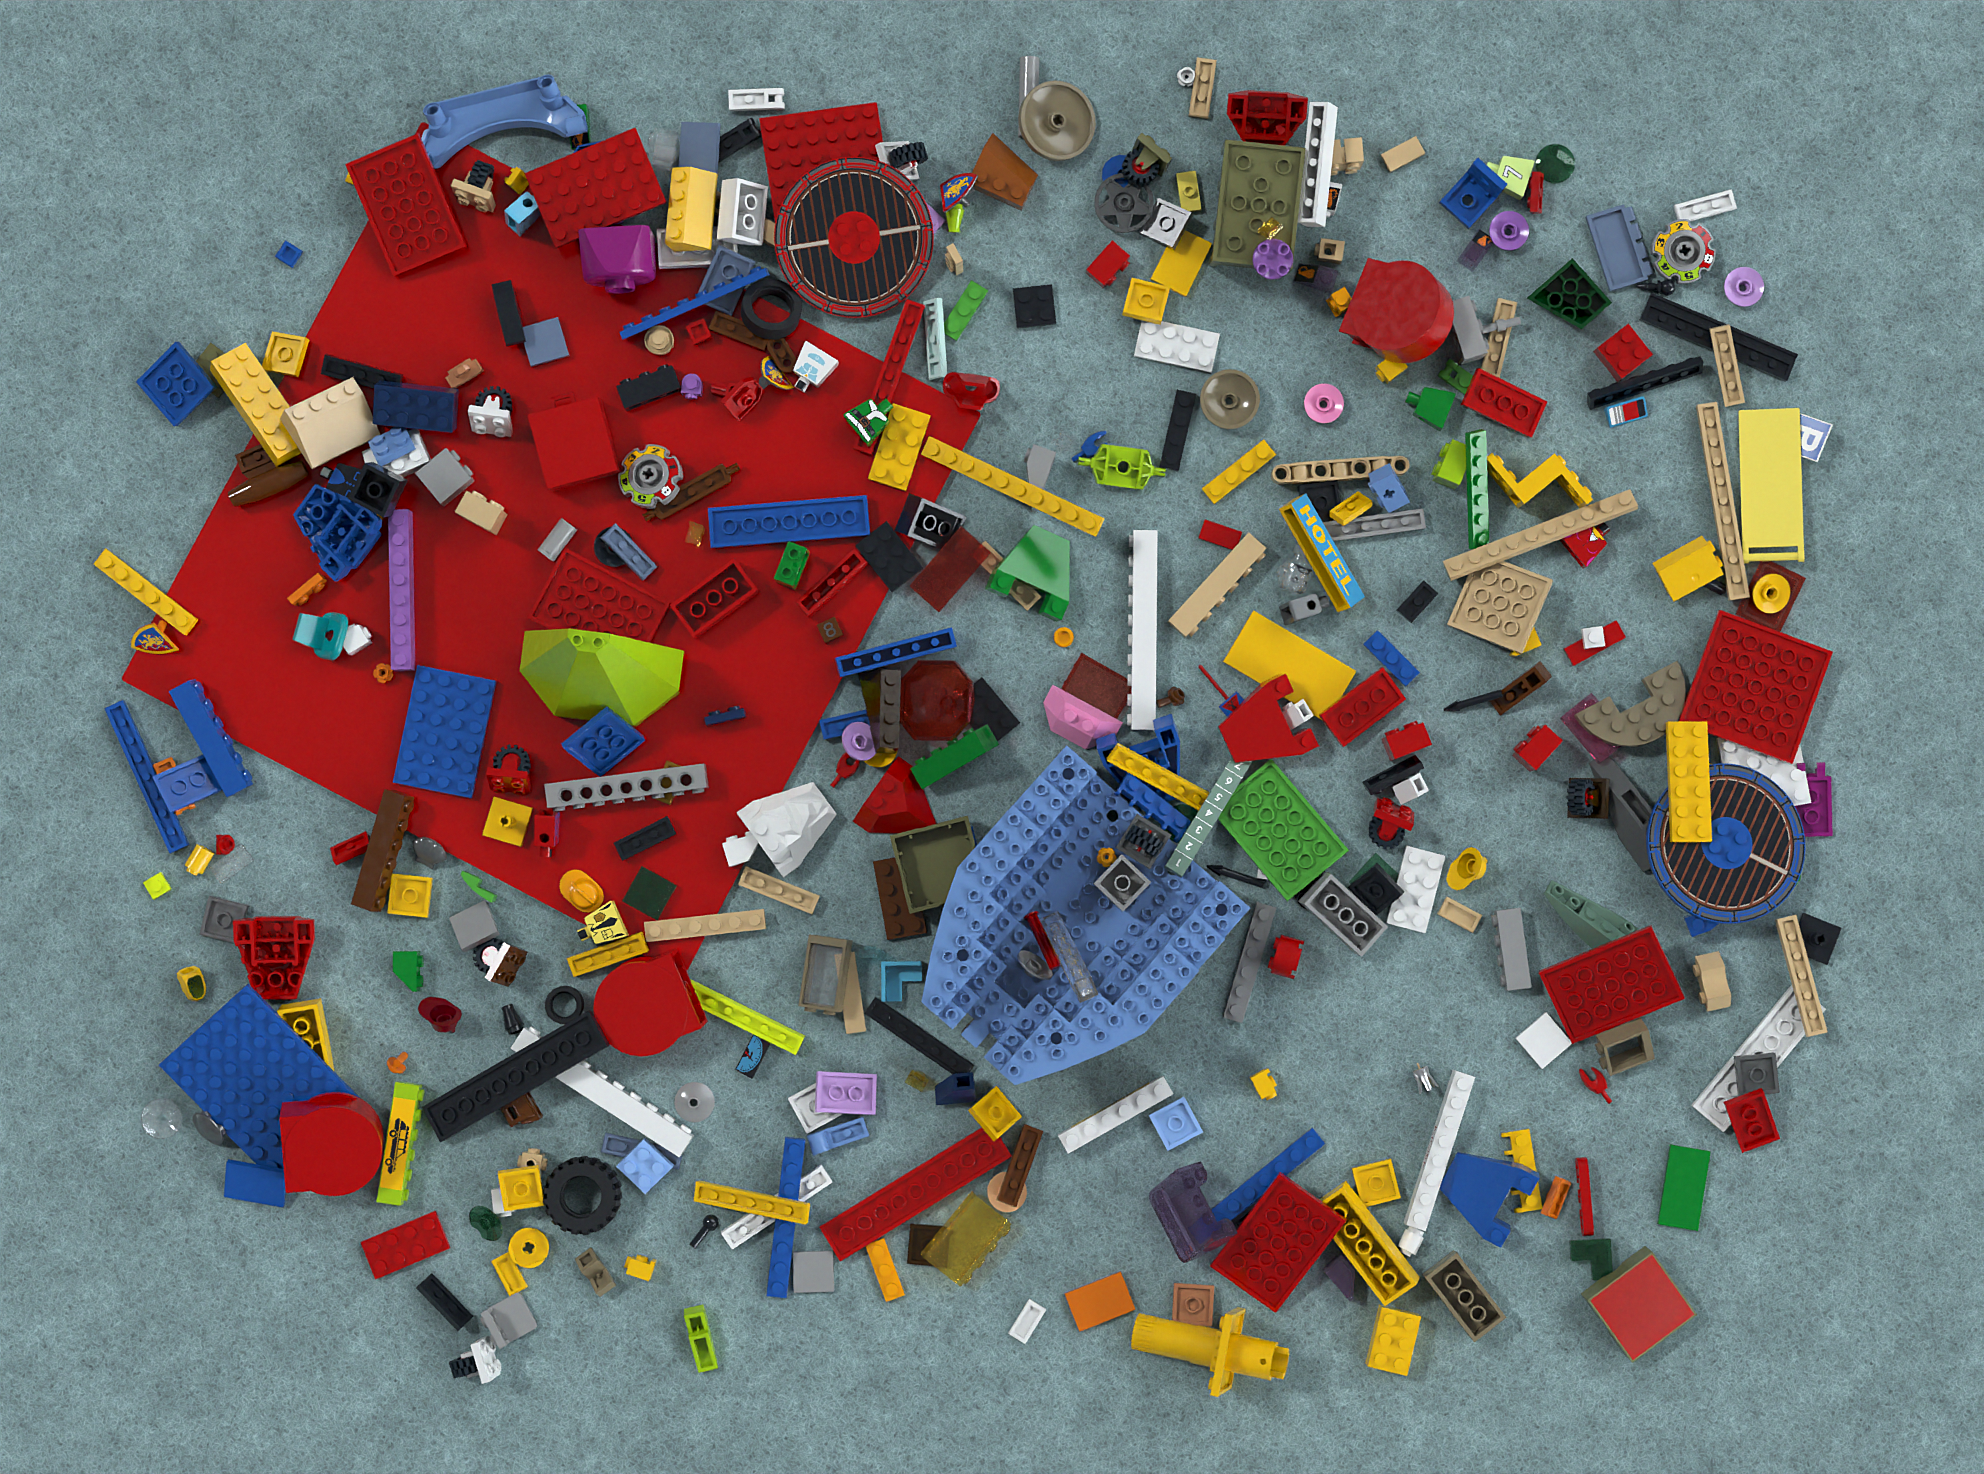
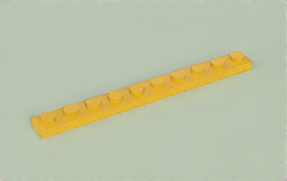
(1013, 486)

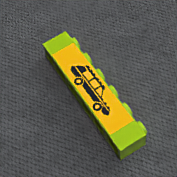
(399, 1143)

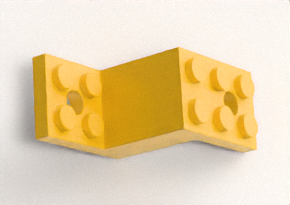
(1538, 479)

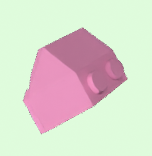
(1077, 719)

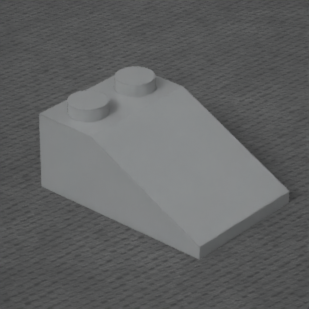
(1038, 466)

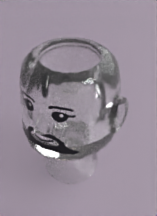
(1295, 573)

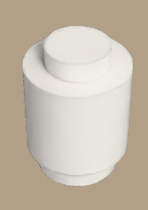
(1411, 1241)

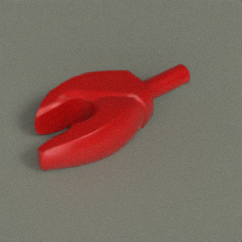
(844, 770)
(1597, 1085)

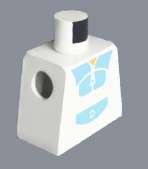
(813, 367)

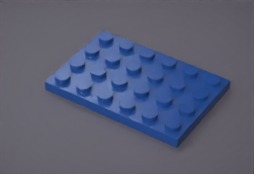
(444, 731)

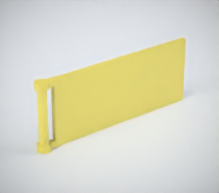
(1771, 483)

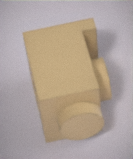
(1335, 246)

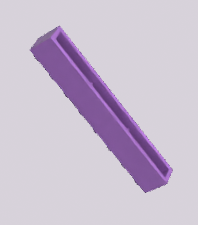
(401, 590)

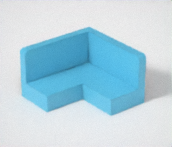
(894, 973)

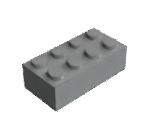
(1343, 913)

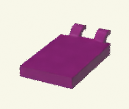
(1817, 815)

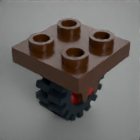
(499, 960)

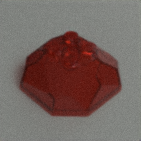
(936, 700)

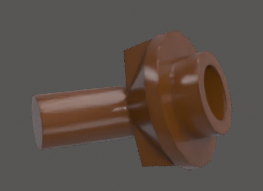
(1176, 697)

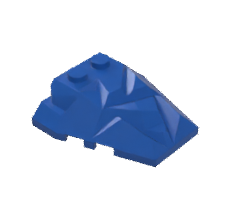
(337, 529)

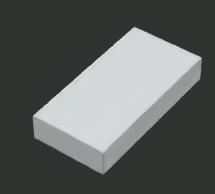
(1027, 1321)

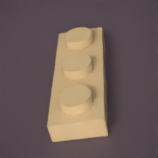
(953, 260)

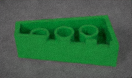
(954, 756)

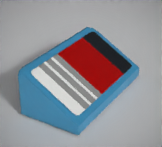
(1626, 411)

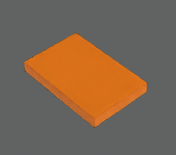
(1100, 1301)

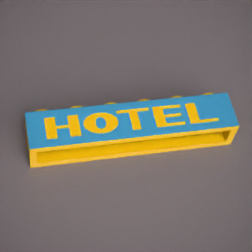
(1321, 552)

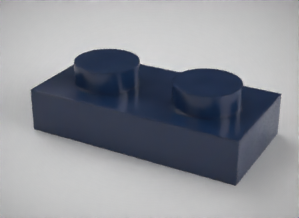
(733, 713)

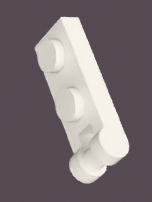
(755, 99)

